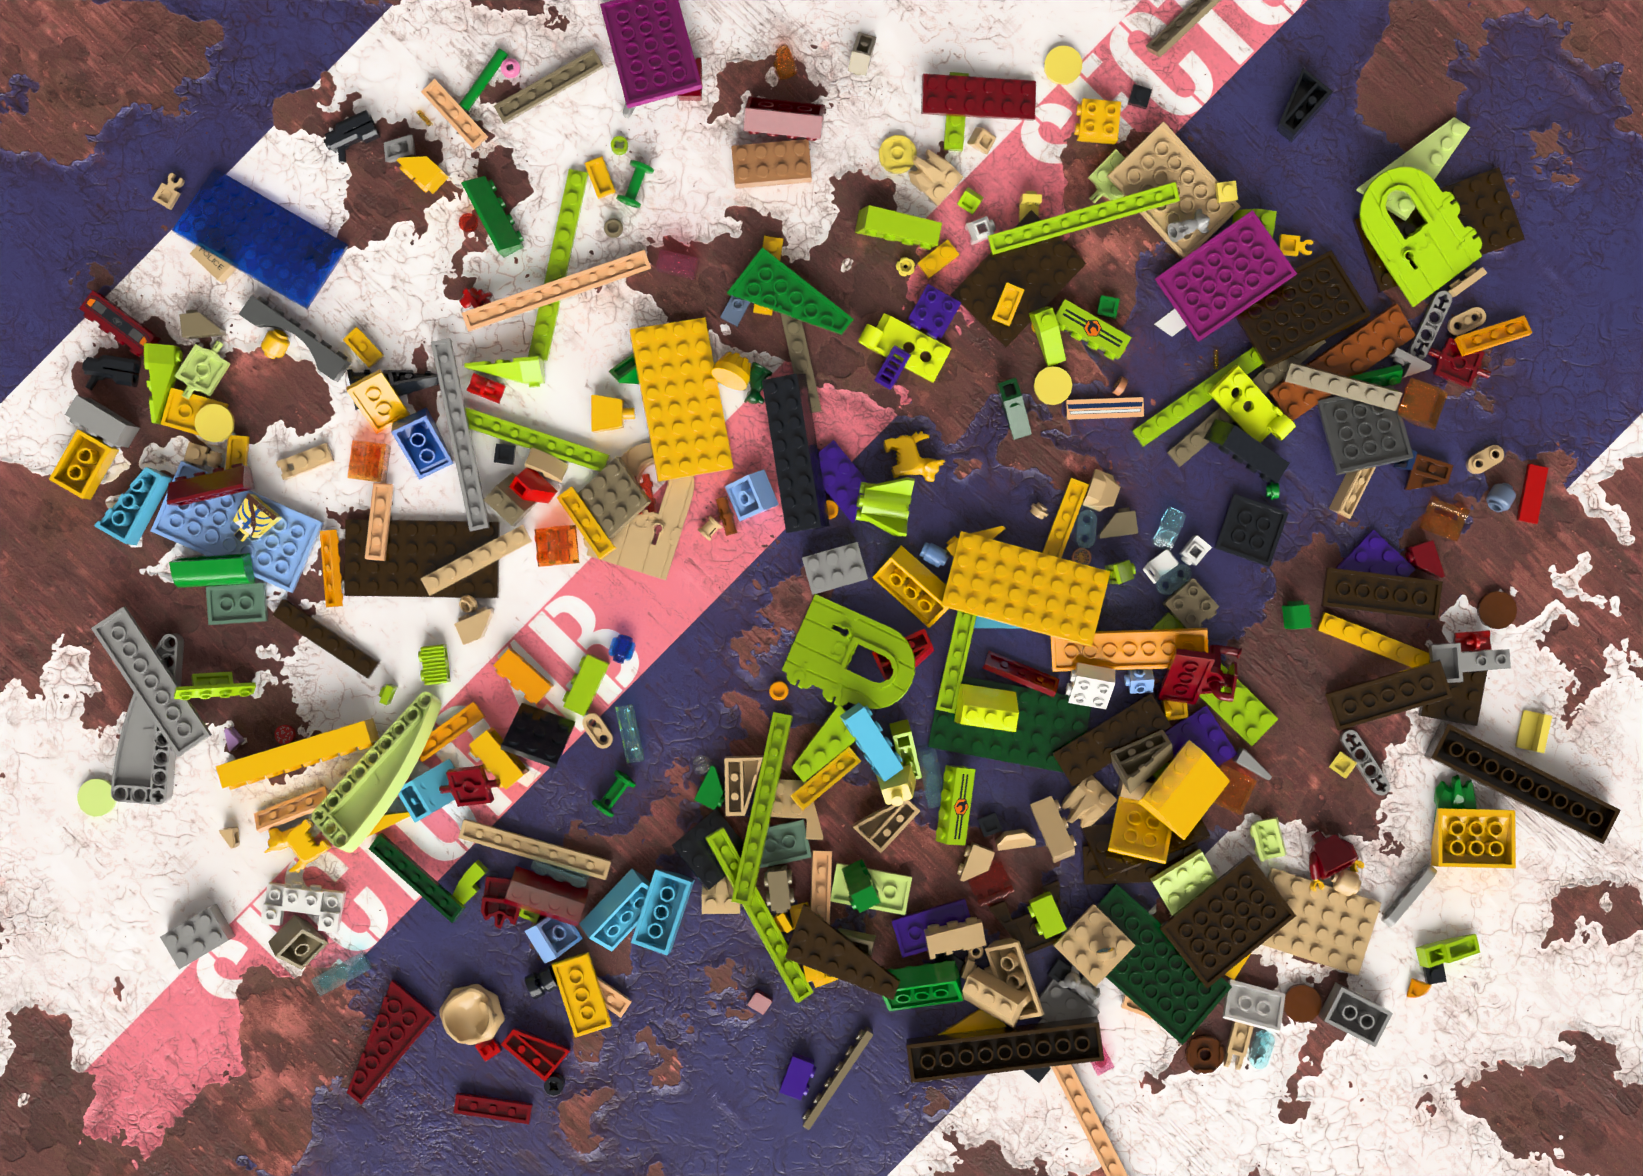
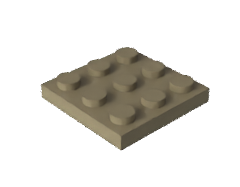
(614, 497)

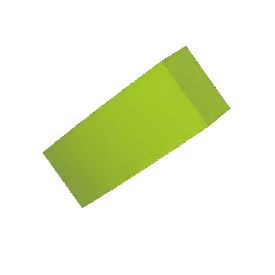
(466, 887)
(1447, 950)

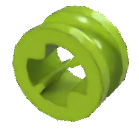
(618, 151)

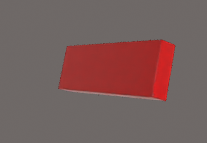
(1532, 494)

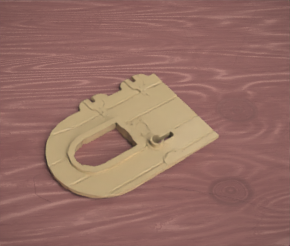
(634, 541)

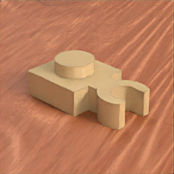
(167, 194)

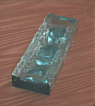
(629, 733)
(931, 776)
(560, 874)
(341, 973)

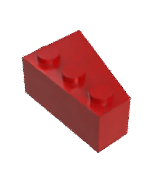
(921, 648)
(535, 1052)

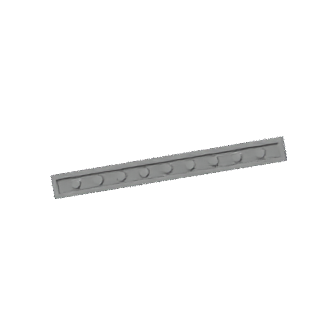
(460, 434)

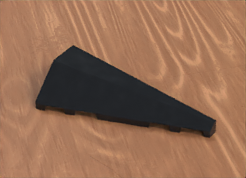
(401, 380)

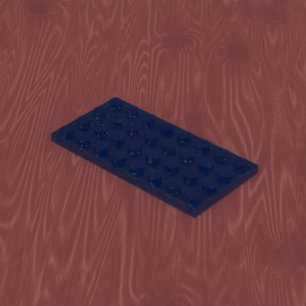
(260, 238)

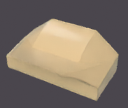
(1101, 491)
(1014, 839)

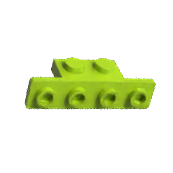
(213, 685)

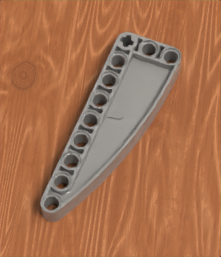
(141, 744)

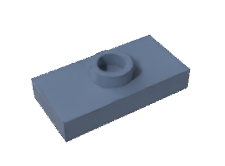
(735, 310)

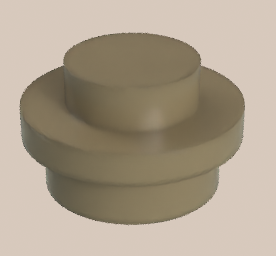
(613, 228)

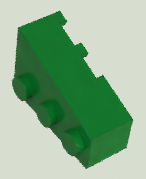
(861, 886)

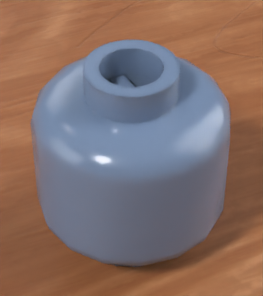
(1501, 497)

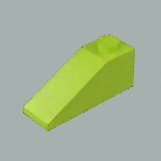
(1048, 335)
(1120, 572)
(905, 745)

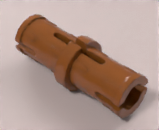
(726, 516)

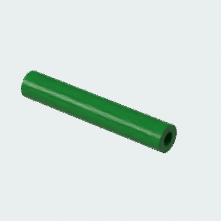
(483, 79)

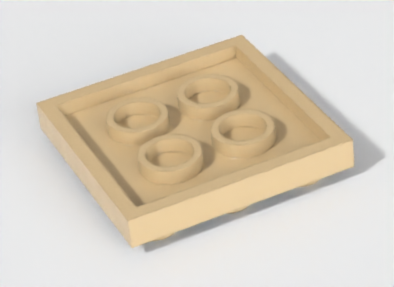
(1088, 935)

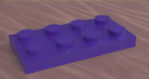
(841, 479)
(910, 928)

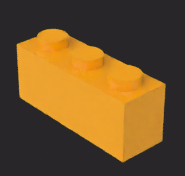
(523, 676)

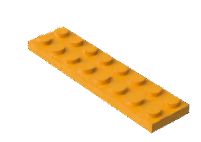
(1128, 649)

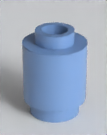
(934, 554)

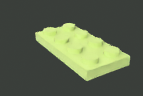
(892, 889)

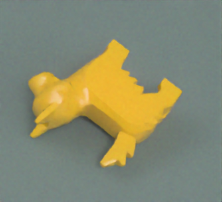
(908, 457)
(299, 841)

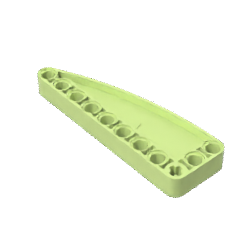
(377, 778)

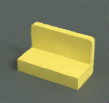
(1533, 731)

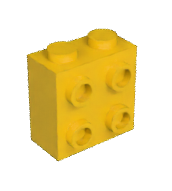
(1098, 121)

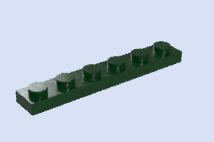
(417, 878)

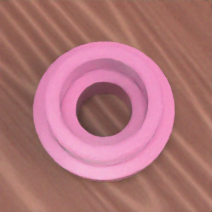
(513, 73)

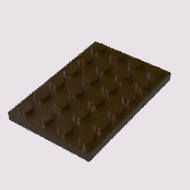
(1037, 268)
(1303, 311)
(1227, 921)

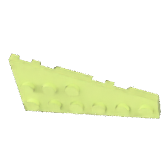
(1426, 156)

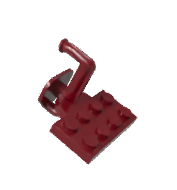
(1199, 673)

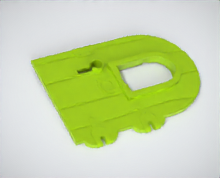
(1437, 248)
(823, 655)

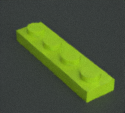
(954, 128)

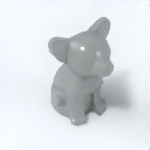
(1178, 230)
(1087, 992)

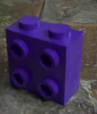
(934, 312)

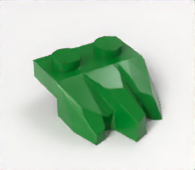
(1455, 795)

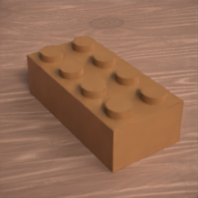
(771, 163)

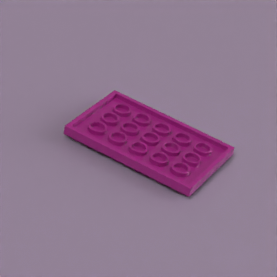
(650, 49)
(1225, 276)

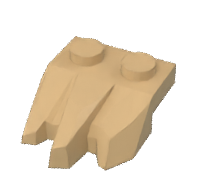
(934, 176)
(1088, 802)
(719, 898)

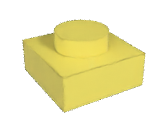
(1226, 191)
(1343, 764)

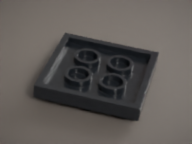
(1251, 530)
(538, 735)
(697, 852)

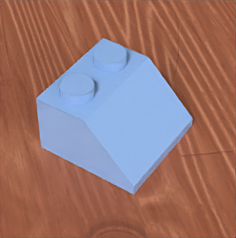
(751, 495)
(552, 938)

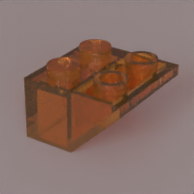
(1422, 404)
(369, 461)
(556, 545)

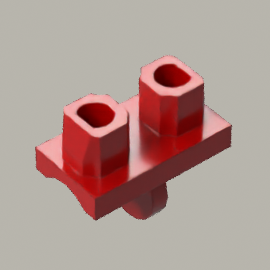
(475, 298)
(486, 388)
(1473, 640)

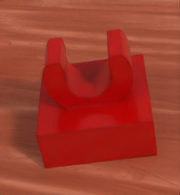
(488, 1049)

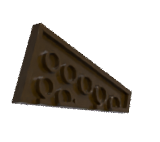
(1114, 863)
(832, 953)

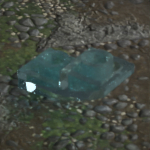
(1169, 529)

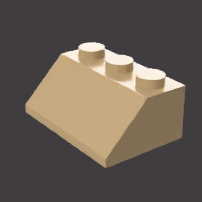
(994, 996)

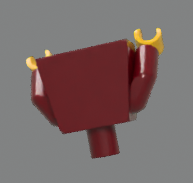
(1330, 857)

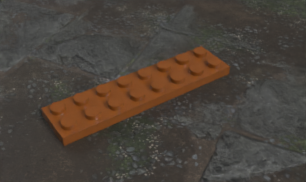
(1347, 358)

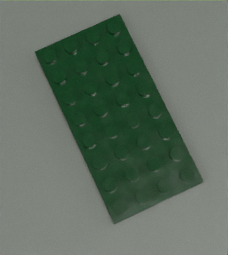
(1042, 728)
(1156, 973)

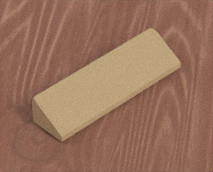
(1351, 492)

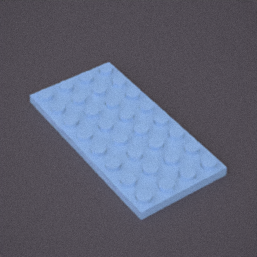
(210, 530)

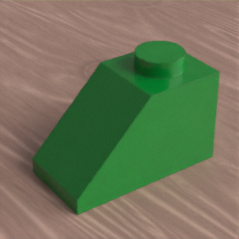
(711, 790)

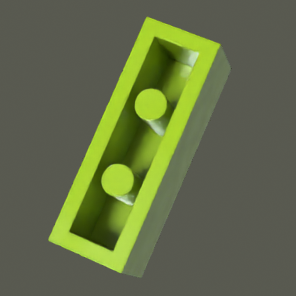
(585, 684)

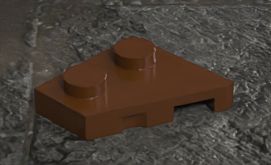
(1428, 473)

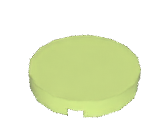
(95, 797)

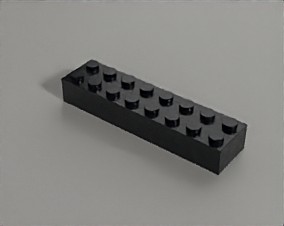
(795, 452)

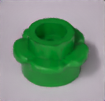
(1272, 490)

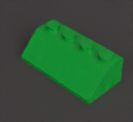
(493, 216)
(926, 986)

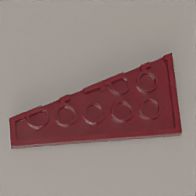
(393, 1033)

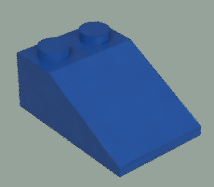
(422, 443)

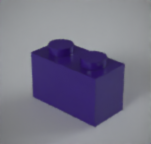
(797, 1076)

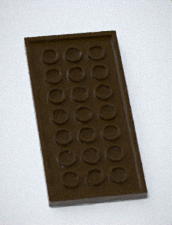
(1483, 206)
(413, 552)

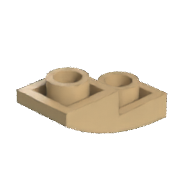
(547, 464)

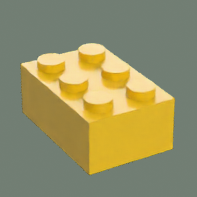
(83, 464)
(500, 763)

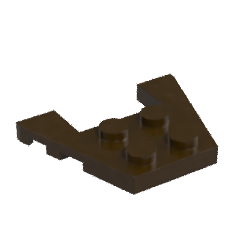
(1023, 927)

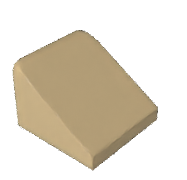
(981, 140)
(231, 836)

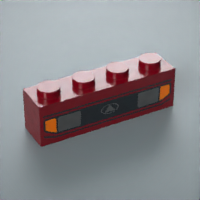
(118, 322)

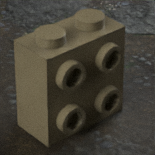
(1191, 605)
(779, 894)

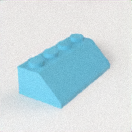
(662, 911)
(617, 912)

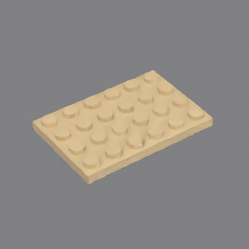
(1165, 160)
(1327, 923)

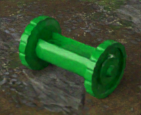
(635, 183)
(614, 793)

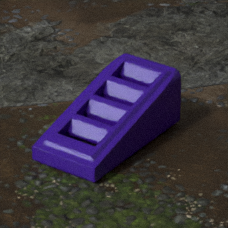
(885, 382)

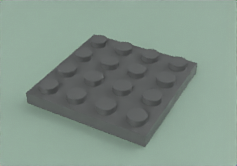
(1362, 434)

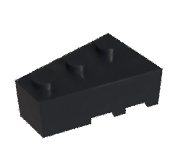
(1304, 104)

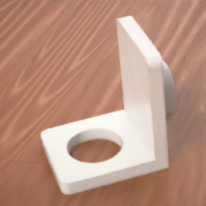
(1160, 565)

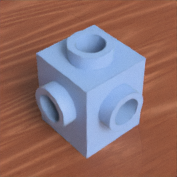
(1139, 681)

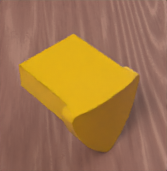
(1174, 710)
(783, 922)

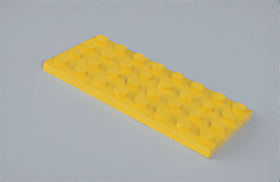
(681, 399)
(1025, 588)

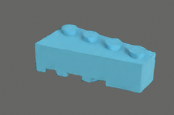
(135, 507)
(871, 742)

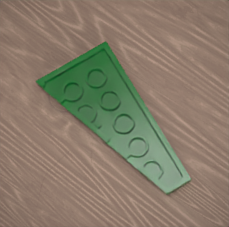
(780, 289)

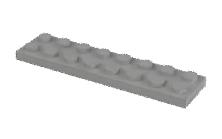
(151, 681)

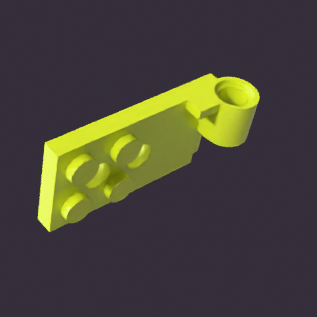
(894, 332)
(1261, 417)

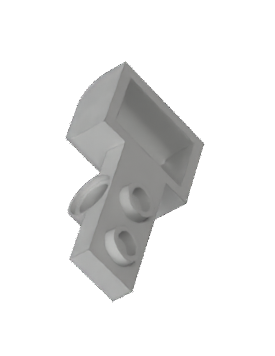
(1456, 662)

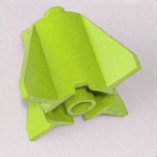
(886, 505)

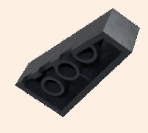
(1246, 450)

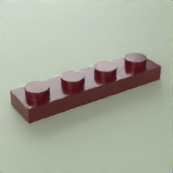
(1021, 673)
(493, 1108)

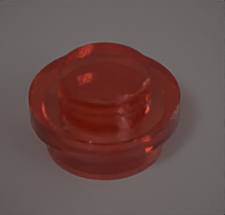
(468, 222)

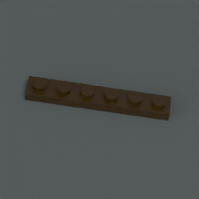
(326, 638)

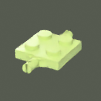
(1101, 182)
(202, 370)

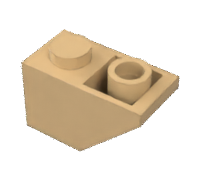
(474, 627)
(977, 861)

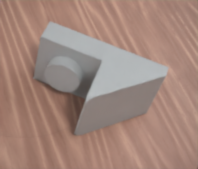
(399, 148)
(1412, 364)

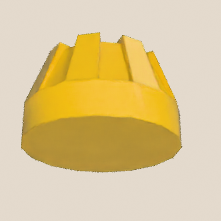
(732, 371)

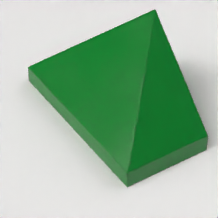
(625, 371)

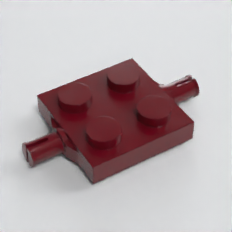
(1458, 368)
(470, 786)

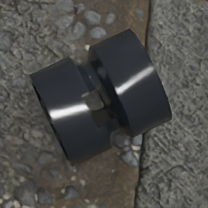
(547, 978)

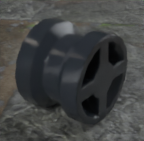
(557, 1081)

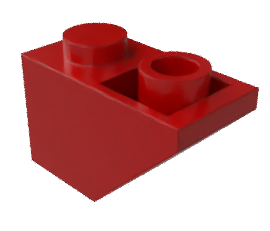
(532, 487)

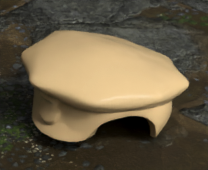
(471, 1014)

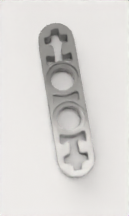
(1429, 325)
(1364, 762)
(1409, 895)

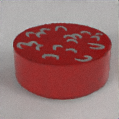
(285, 734)

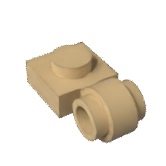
(199, 455)
(969, 965)

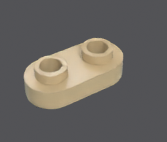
(1465, 321)
(1485, 458)
(596, 731)

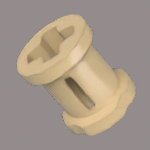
(710, 528)

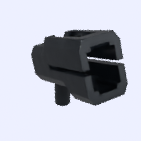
(351, 131)
(100, 368)

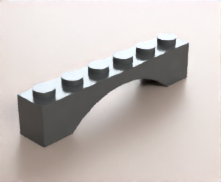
(327, 361)

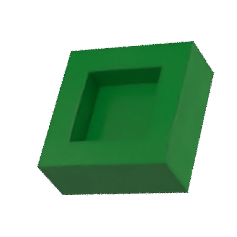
(1108, 306)

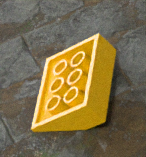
(1184, 790)
(1474, 838)

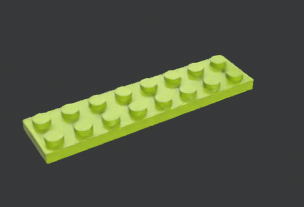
(1245, 714)

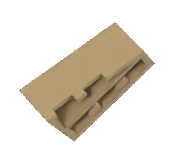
(739, 782)
(886, 824)
(1053, 828)
(954, 936)

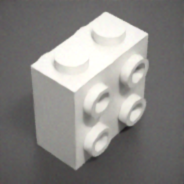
(1091, 685)

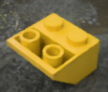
(426, 173)

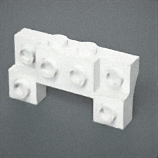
(306, 900)

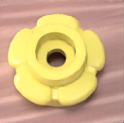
(910, 266)

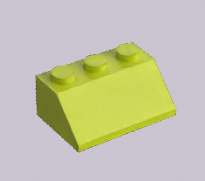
(987, 708)

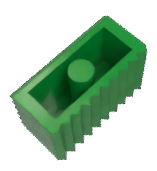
(1296, 615)

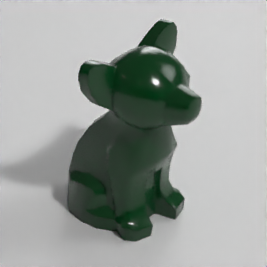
(757, 374)

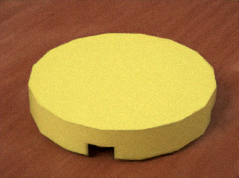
(1063, 65)
(897, 154)
(1052, 385)
(214, 423)

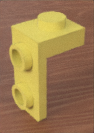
(1028, 202)

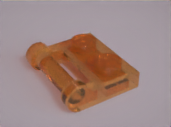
(1441, 524)

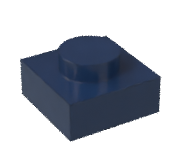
(1407, 464)

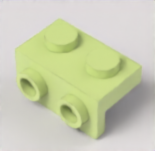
(1268, 839)

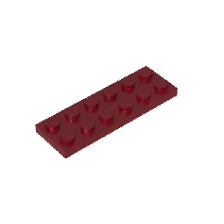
(978, 97)

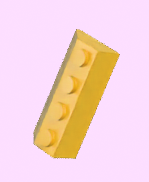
(913, 586)

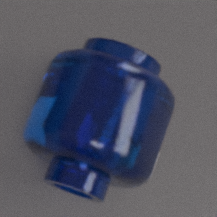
(622, 648)

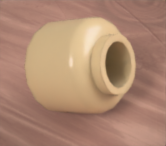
(1346, 882)

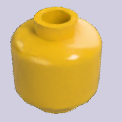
(275, 344)

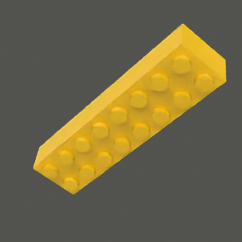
(292, 755)

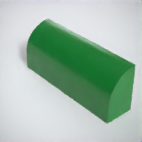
(212, 570)

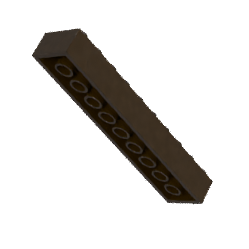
(1522, 782)
(1004, 1049)

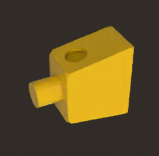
(608, 413)

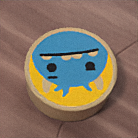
(1106, 954)

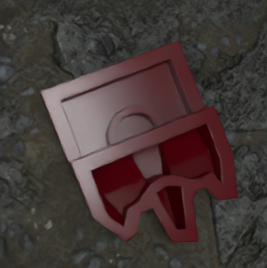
(493, 901)

